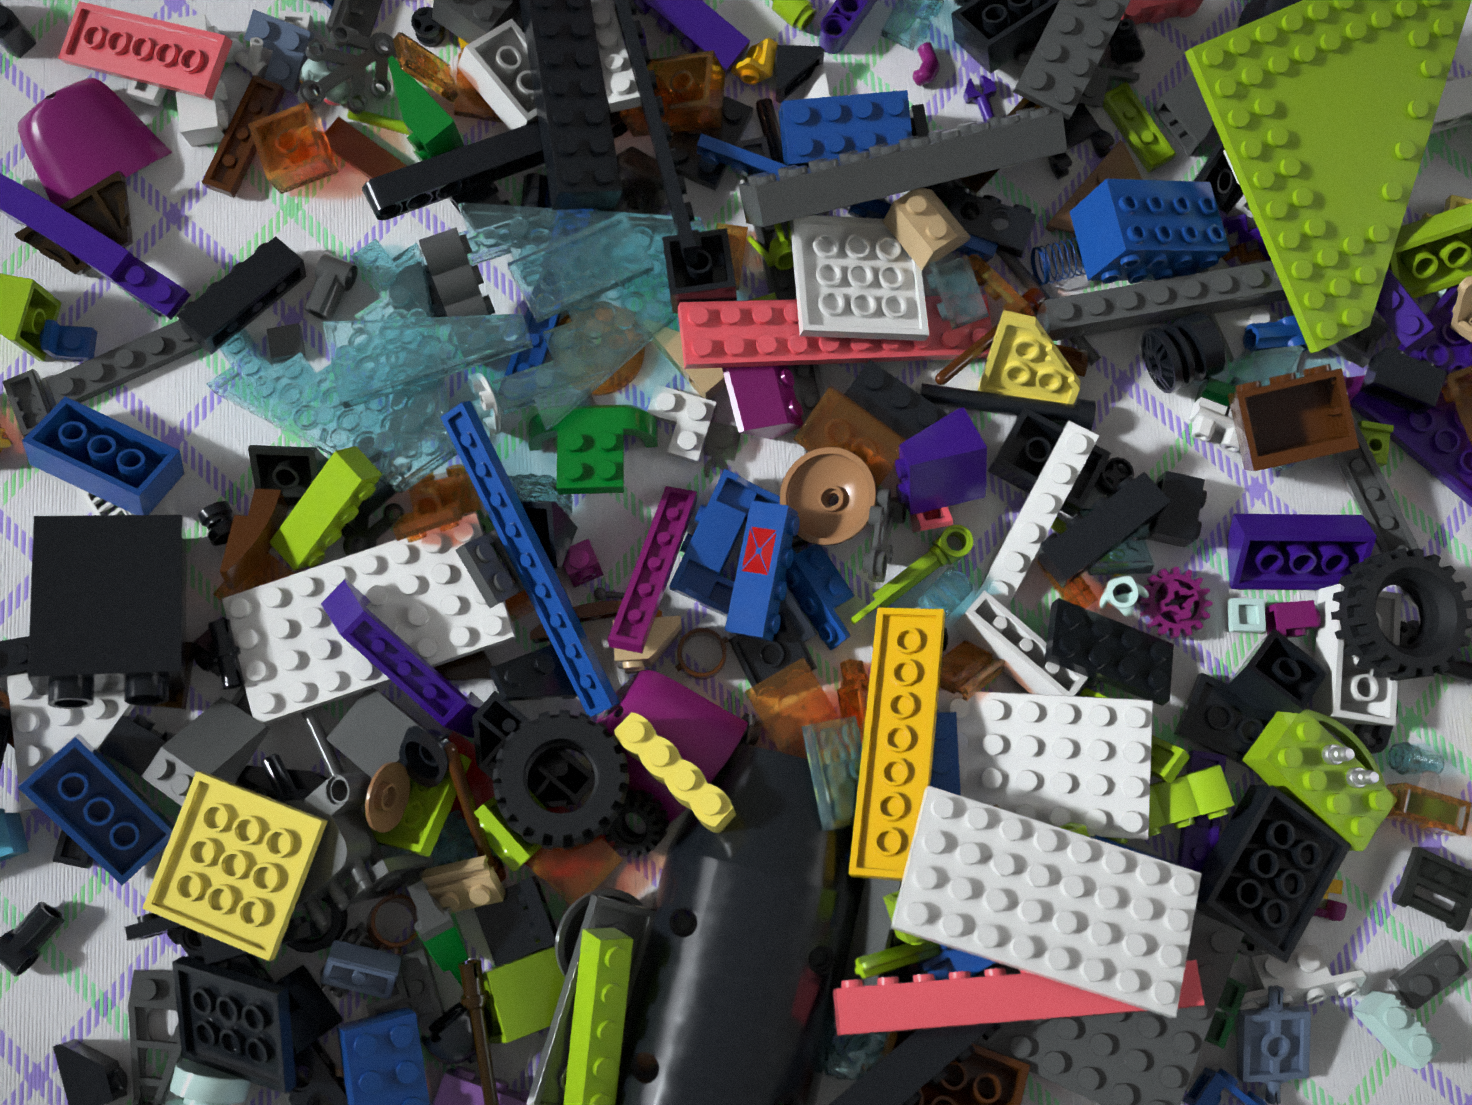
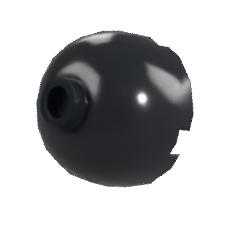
(453, 1036)

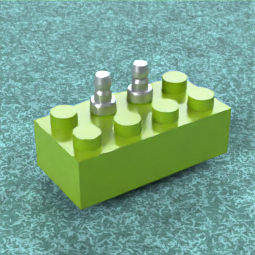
(1322, 775)

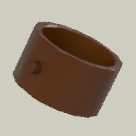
(704, 632)
(371, 928)

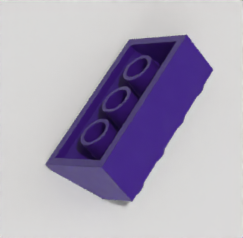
(1295, 549)

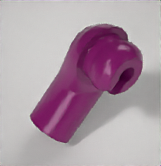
(929, 67)

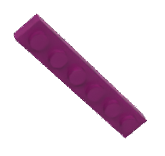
(652, 570)

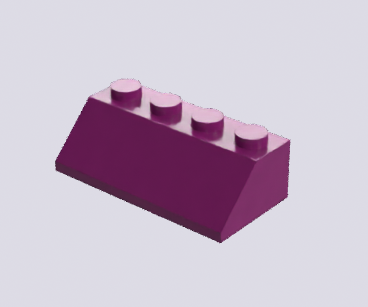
(763, 400)

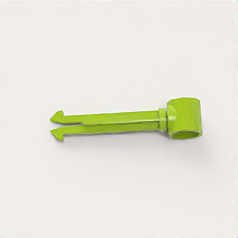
(936, 557)

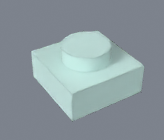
(1246, 615)

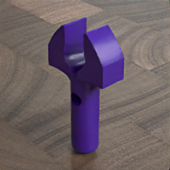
(982, 100)

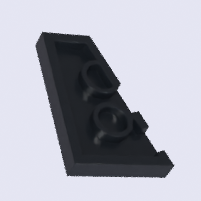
(533, 677)

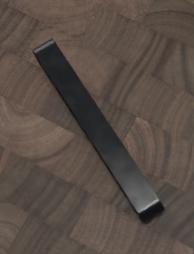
(461, 170)

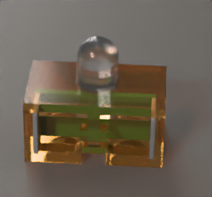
(1428, 807)

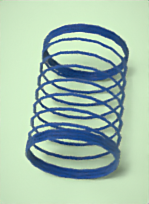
(1047, 269)

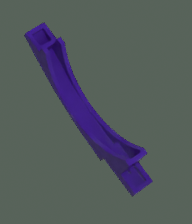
(93, 248)

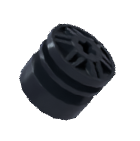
(1183, 352)

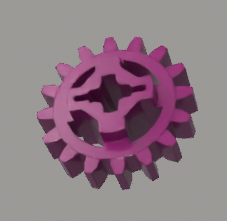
(1180, 615)

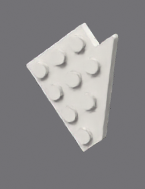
(44, 729)

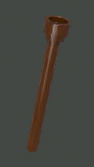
(1032, 296)
(469, 807)

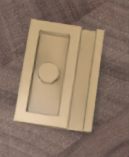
(464, 884)

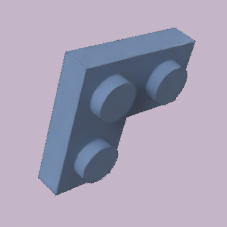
(287, 46)

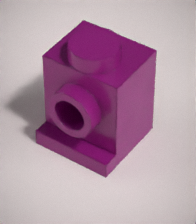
(582, 563)
(1292, 618)

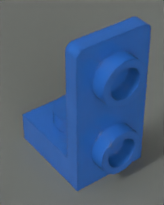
(1211, 1083)

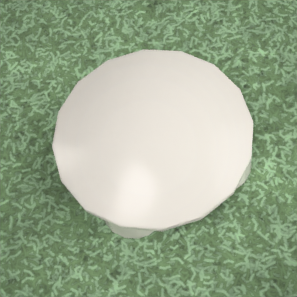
(487, 403)

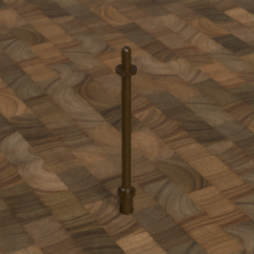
(475, 999)

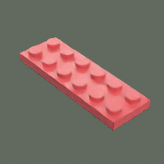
(145, 50)

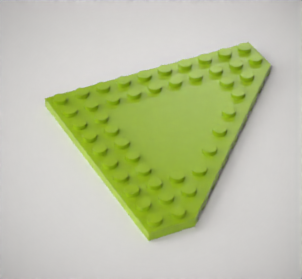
(1327, 138)

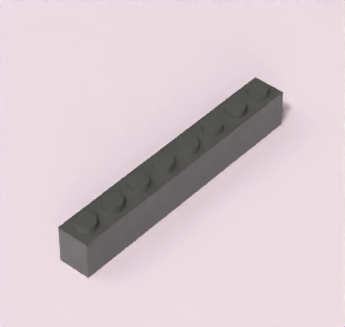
(1160, 300)

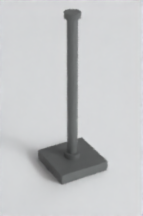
(385, 873)

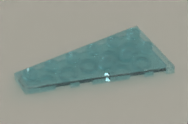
(397, 354)

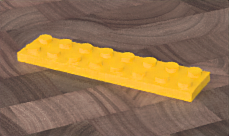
(897, 739)

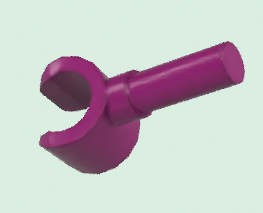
(1333, 911)

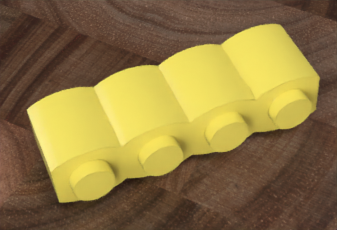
(681, 776)

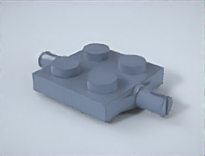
(1273, 1044)

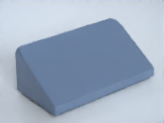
(361, 969)

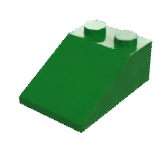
(428, 124)

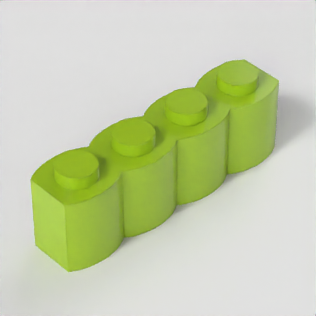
(1187, 797)

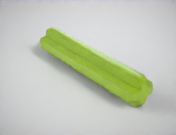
(895, 958)

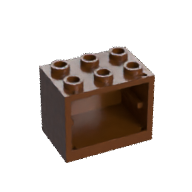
(1293, 418)

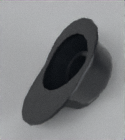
(424, 755)

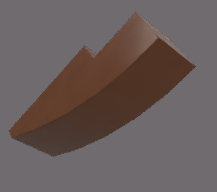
(251, 536)

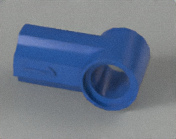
(1274, 335)

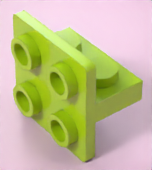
(502, 839)

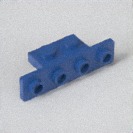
(819, 591)

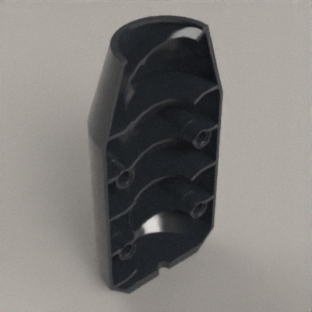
(733, 996)

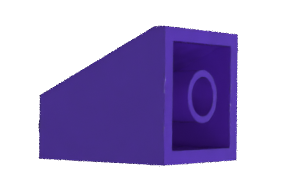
(942, 465)

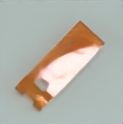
(998, 288)

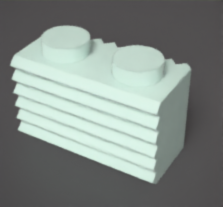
(1397, 1029)

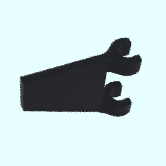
(1078, 129)

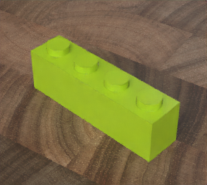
(326, 508)

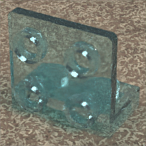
(911, 21)

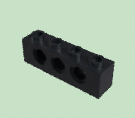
(1019, 217)

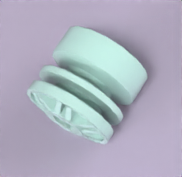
(206, 1086)

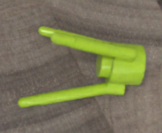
(780, 249)

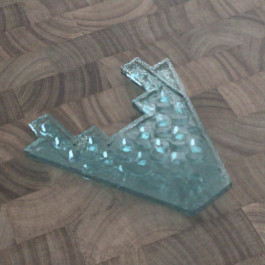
(602, 330)
(395, 432)

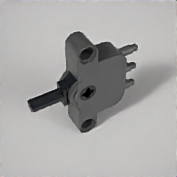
(344, 842)

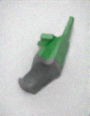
(437, 928)

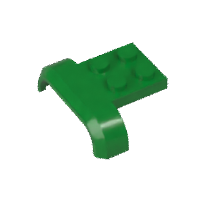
(593, 445)

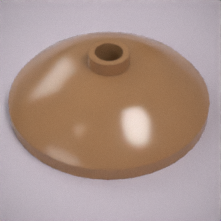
(819, 477)

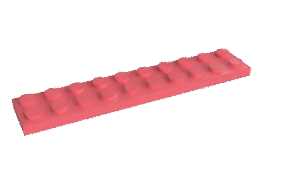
(769, 335)

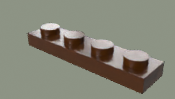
(237, 145)

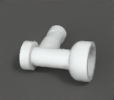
(250, 61)

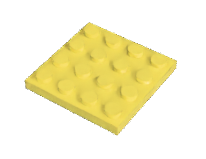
(235, 865)

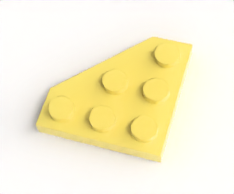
(1027, 363)

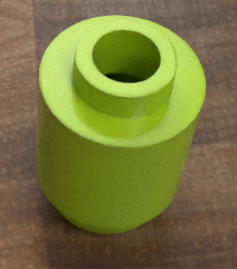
(795, 12)

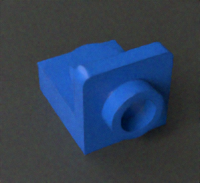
(68, 341)

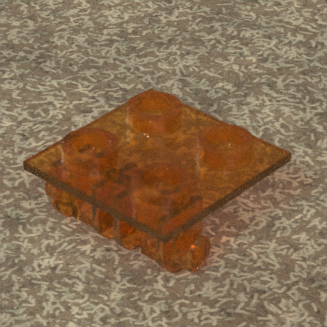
(575, 870)

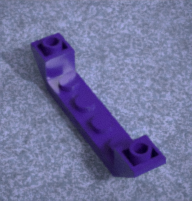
(399, 661)

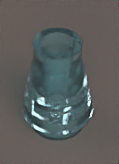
(1412, 759)

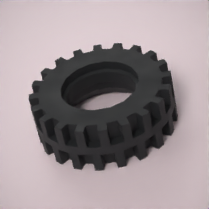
(1439, 606)

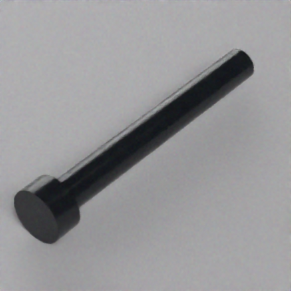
(1080, 414)

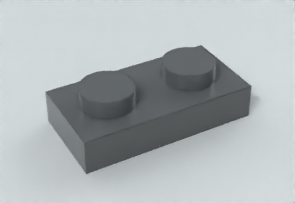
(1429, 974)

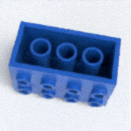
(1148, 230)

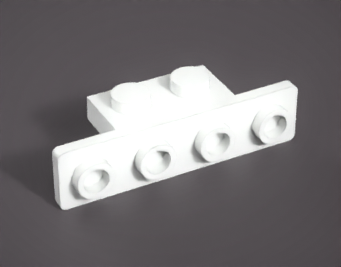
(1302, 977)

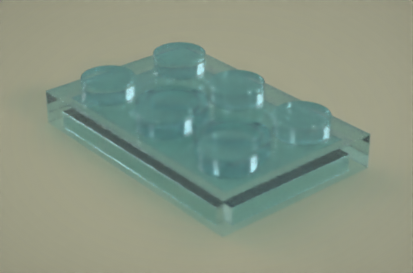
(834, 764)

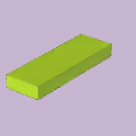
(1137, 127)

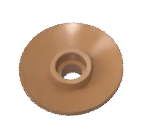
(387, 797)

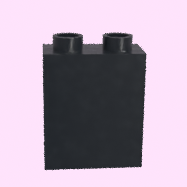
(107, 608)

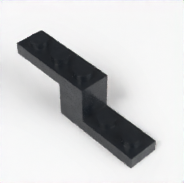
(213, 949)

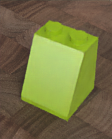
(24, 312)
(523, 995)

